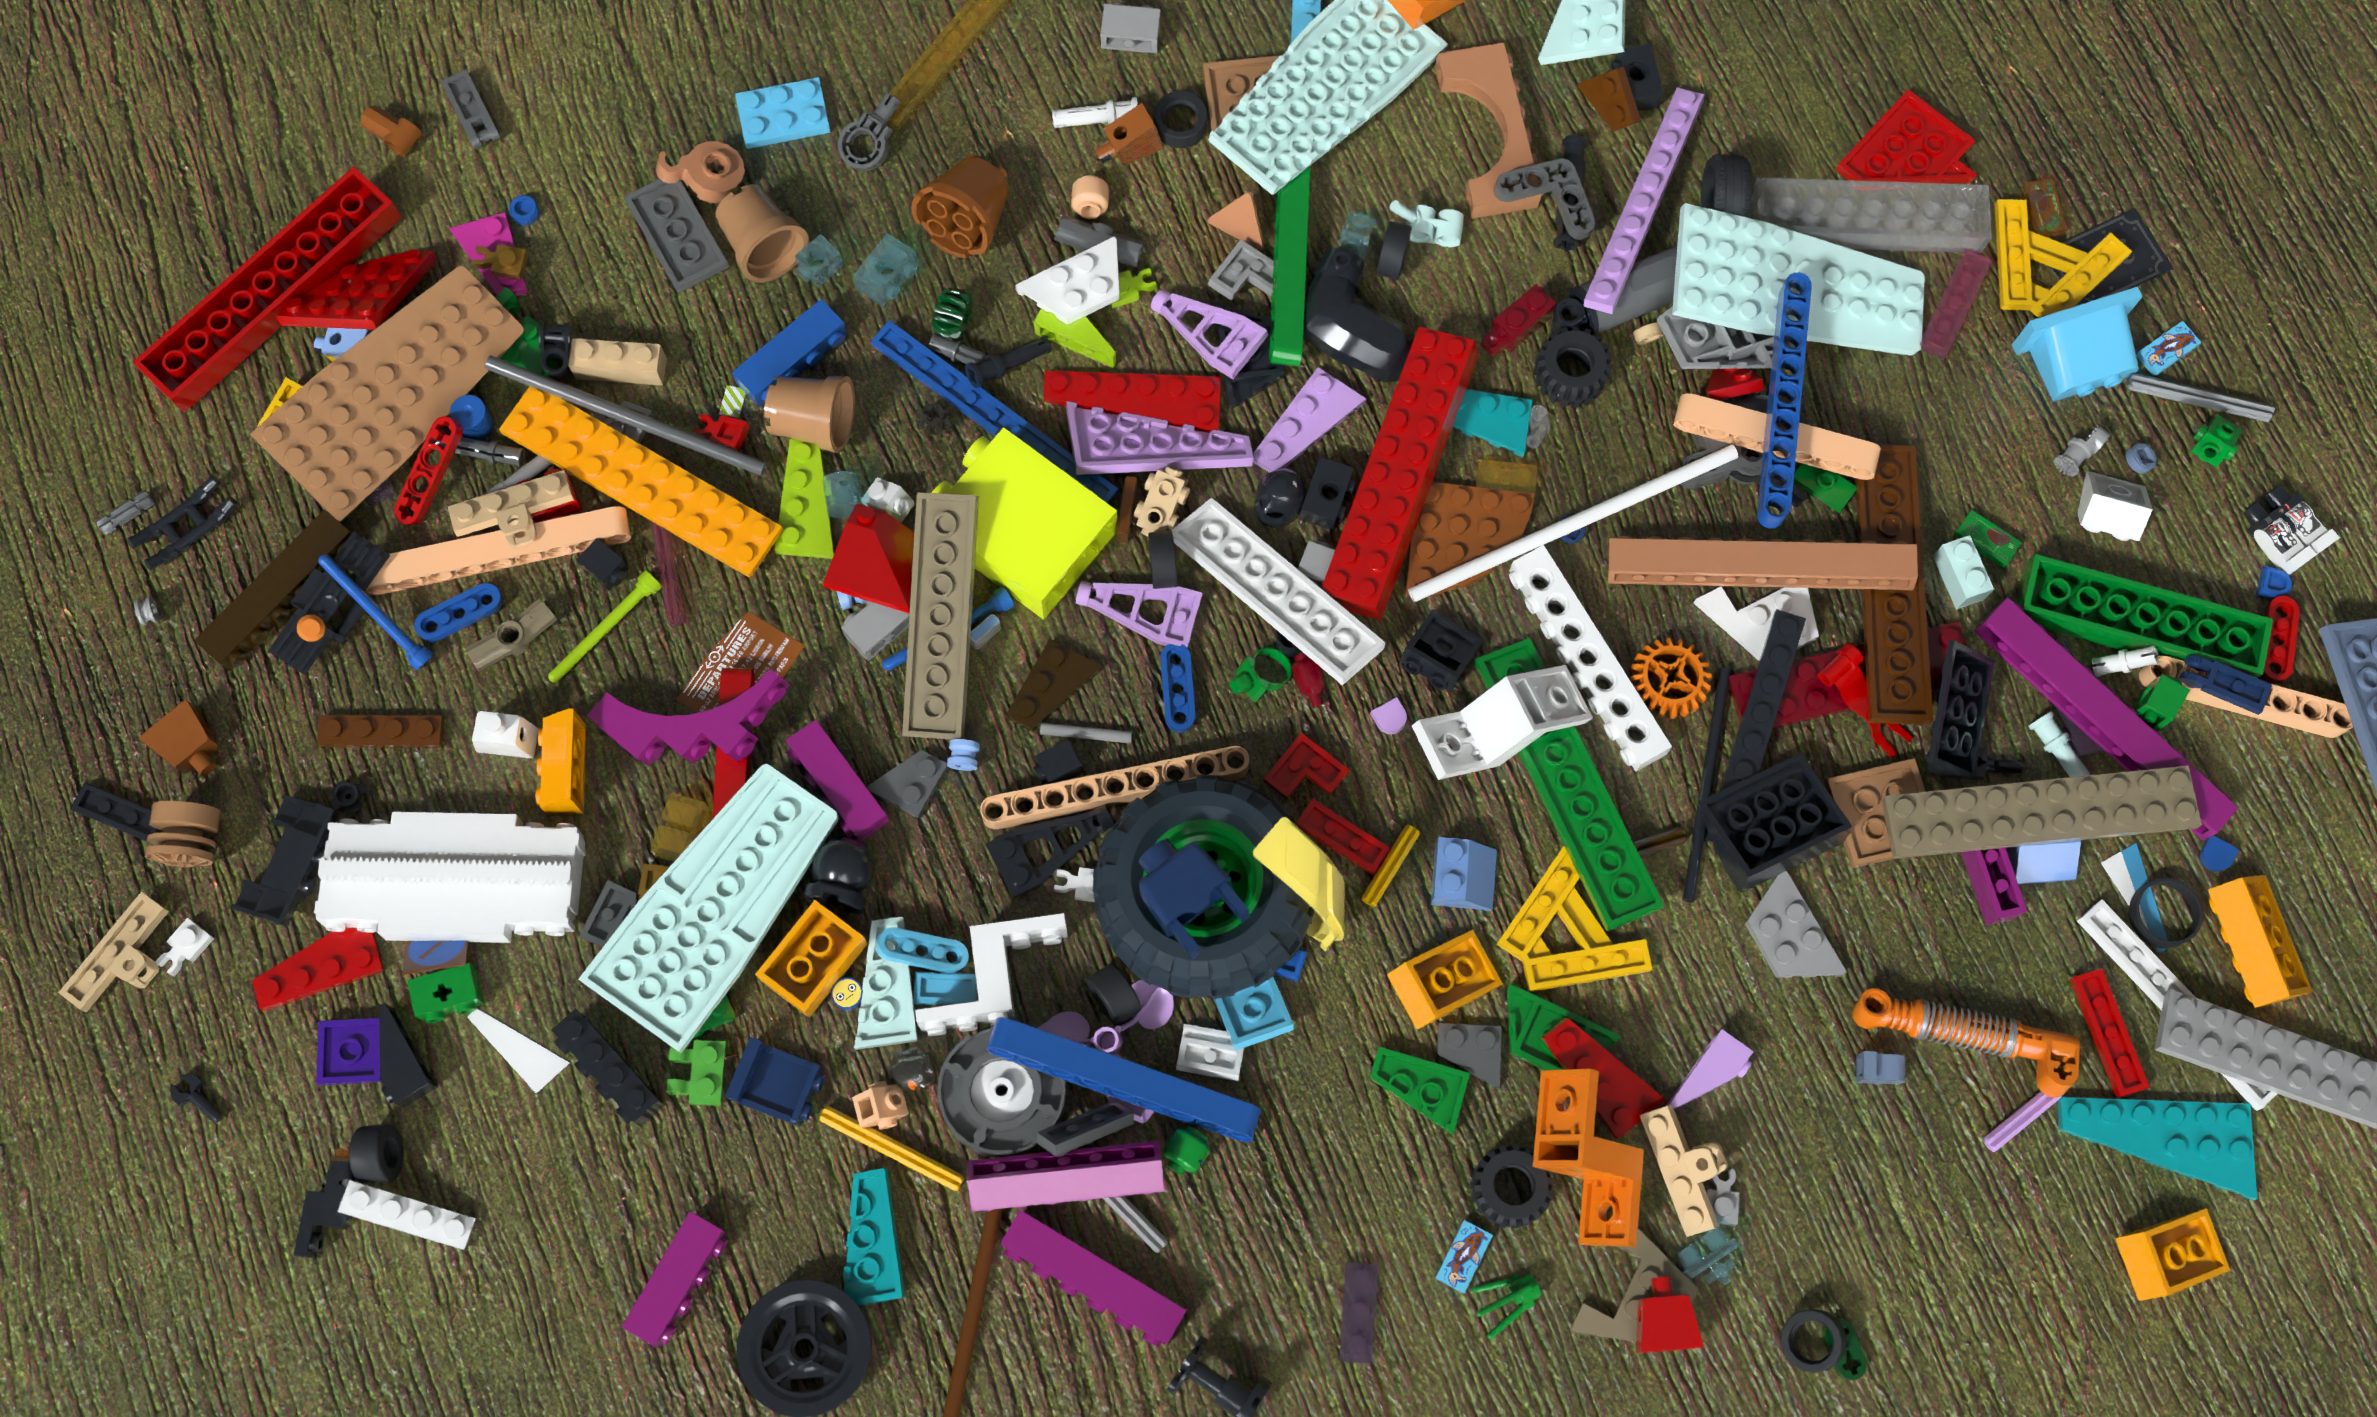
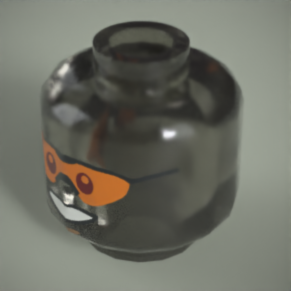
(912, 1069)

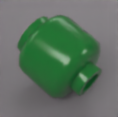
(1186, 1150)

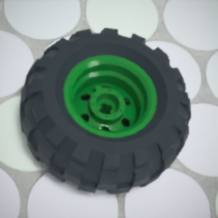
(1223, 820)

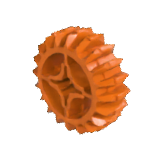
(1681, 684)

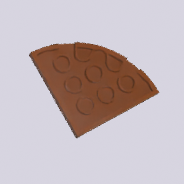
(1461, 526)

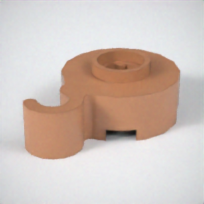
(697, 170)

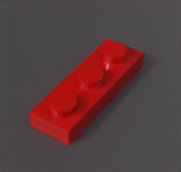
(1342, 837)

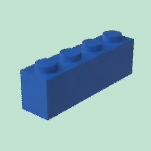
(791, 351)

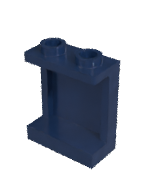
(775, 1083)

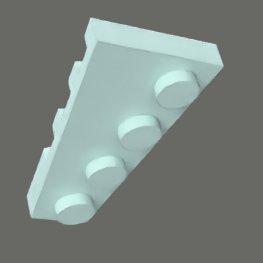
(887, 996)

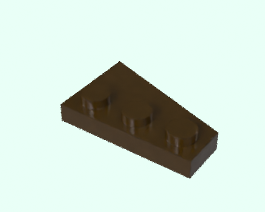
(1049, 684)

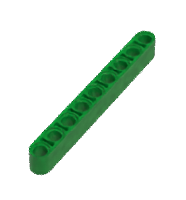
(1289, 271)

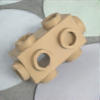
(1166, 492)

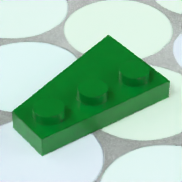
(1423, 1085)

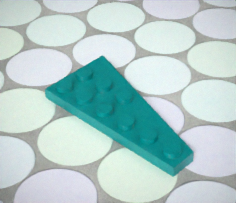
(2182, 1136)

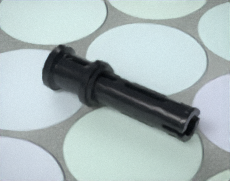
(996, 365)

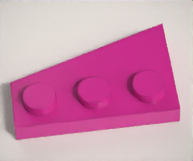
(489, 233)

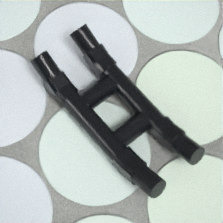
(189, 507)

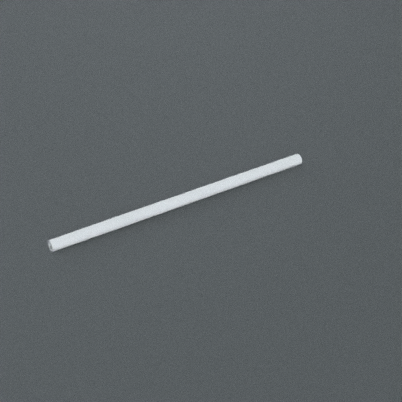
(1573, 523)

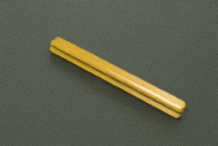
(892, 1148)

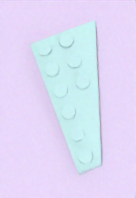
(1585, 30)

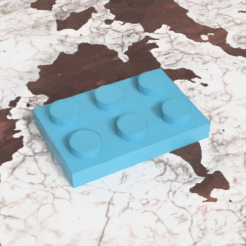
(782, 113)

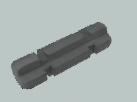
(125, 512)

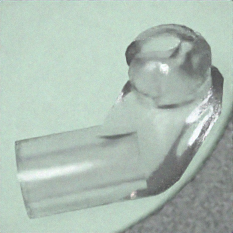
(1539, 426)

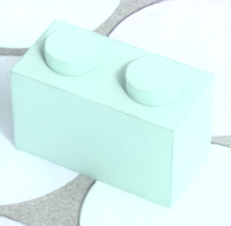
(1963, 572)

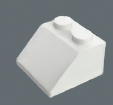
(2114, 506)

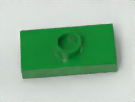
(1825, 486)

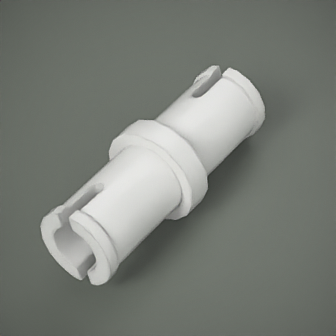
(2125, 661)

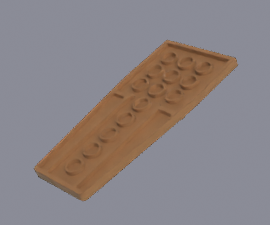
(385, 392)

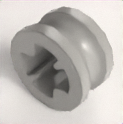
(146, 610)

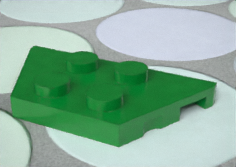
(1532, 1017)

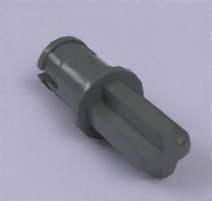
(955, 350)

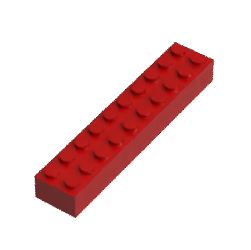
(245, 305)
(1400, 472)

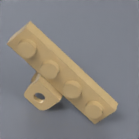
(512, 508)
(117, 955)
(1684, 1168)

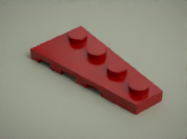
(320, 967)
(1619, 1092)

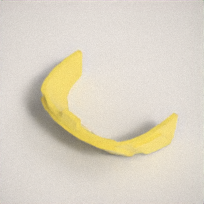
(1310, 874)

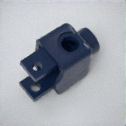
(1183, 887)

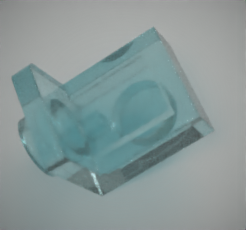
(1357, 233)

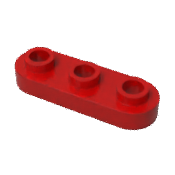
(2285, 630)

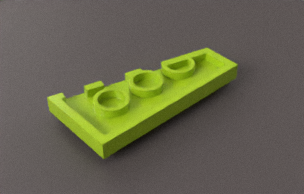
(803, 505)

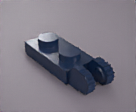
(2227, 684)

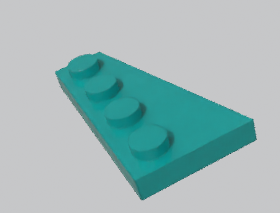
(873, 1253)

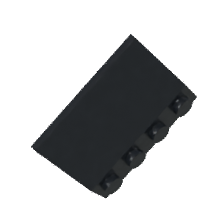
(1960, 713)
(1773, 822)

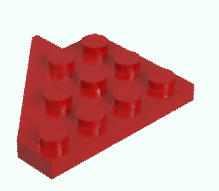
(1910, 146)

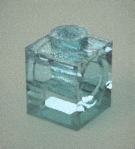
(818, 250)

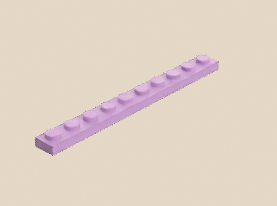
(1643, 201)

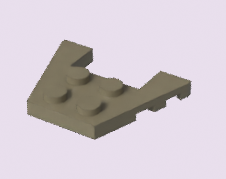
(1624, 1322)

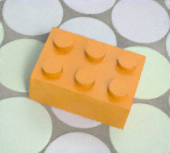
(811, 958)

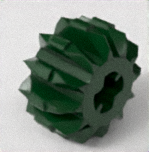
(952, 313)

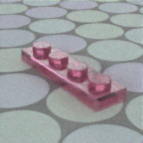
(1954, 303)

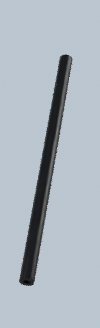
(1706, 783)

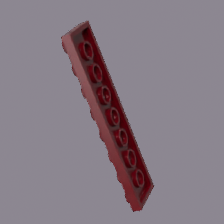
(1810, 699)

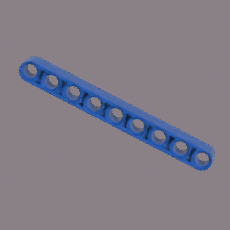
(1779, 411)
(1123, 1079)

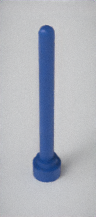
(998, 601)
(417, 653)

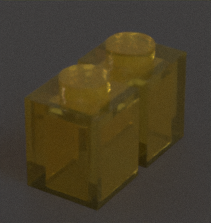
(682, 814)

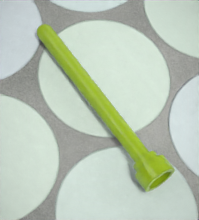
(644, 587)

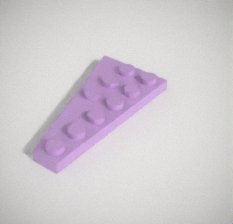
(1144, 443)

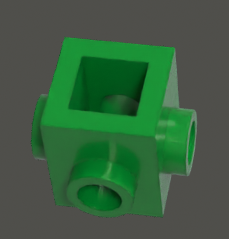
(2216, 441)

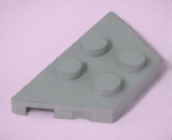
(1791, 935)

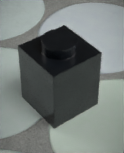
(603, 564)
(1057, 764)

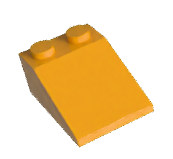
(1444, 979)
(2172, 1255)

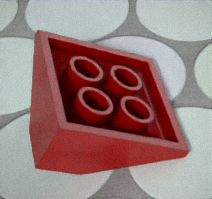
(873, 559)

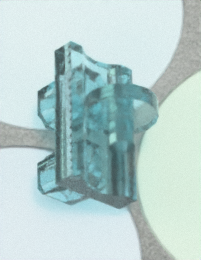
(1720, 1247)

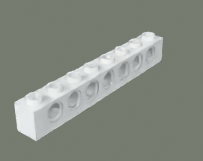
(1541, 566)

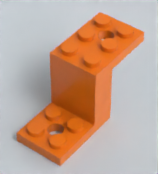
(1568, 1147)

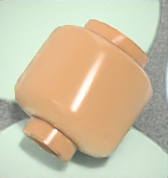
(1090, 196)

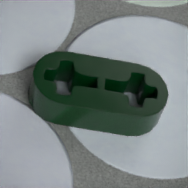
(1853, 1351)

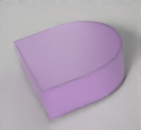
(1390, 717)

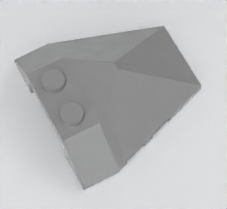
(1715, 346)

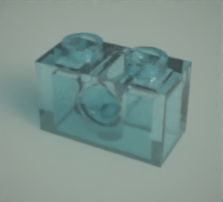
(887, 255)

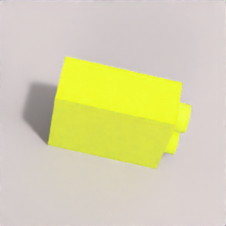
(1033, 521)

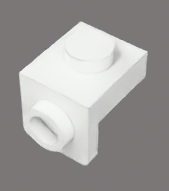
(888, 498)

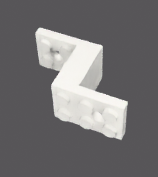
(1502, 721)
(992, 973)

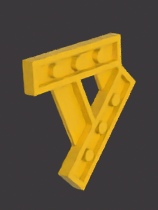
(2019, 245)
(1598, 956)

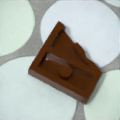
(1612, 98)

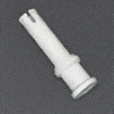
(1092, 114)

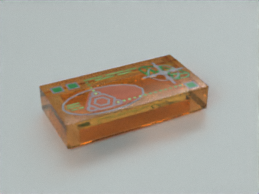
(2044, 207)

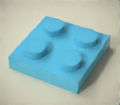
(1254, 1014)

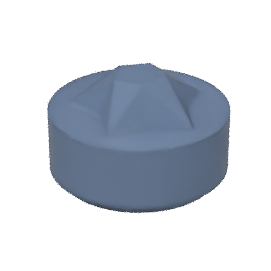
(2141, 458)

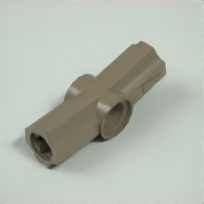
(495, 646)

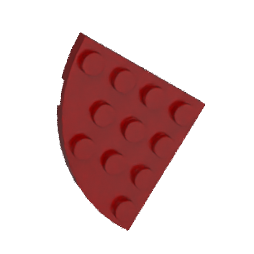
(359, 294)

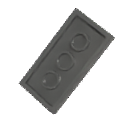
(676, 233)

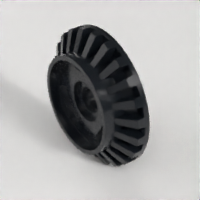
(771, 1373)

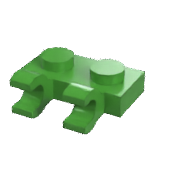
(706, 1072)

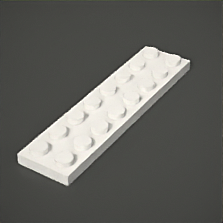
(1277, 591)

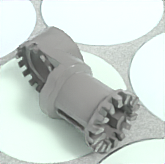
(2079, 450)

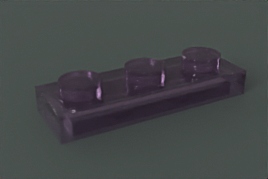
(1358, 1313)

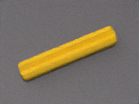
(1390, 865)

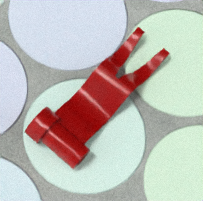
(1850, 681)

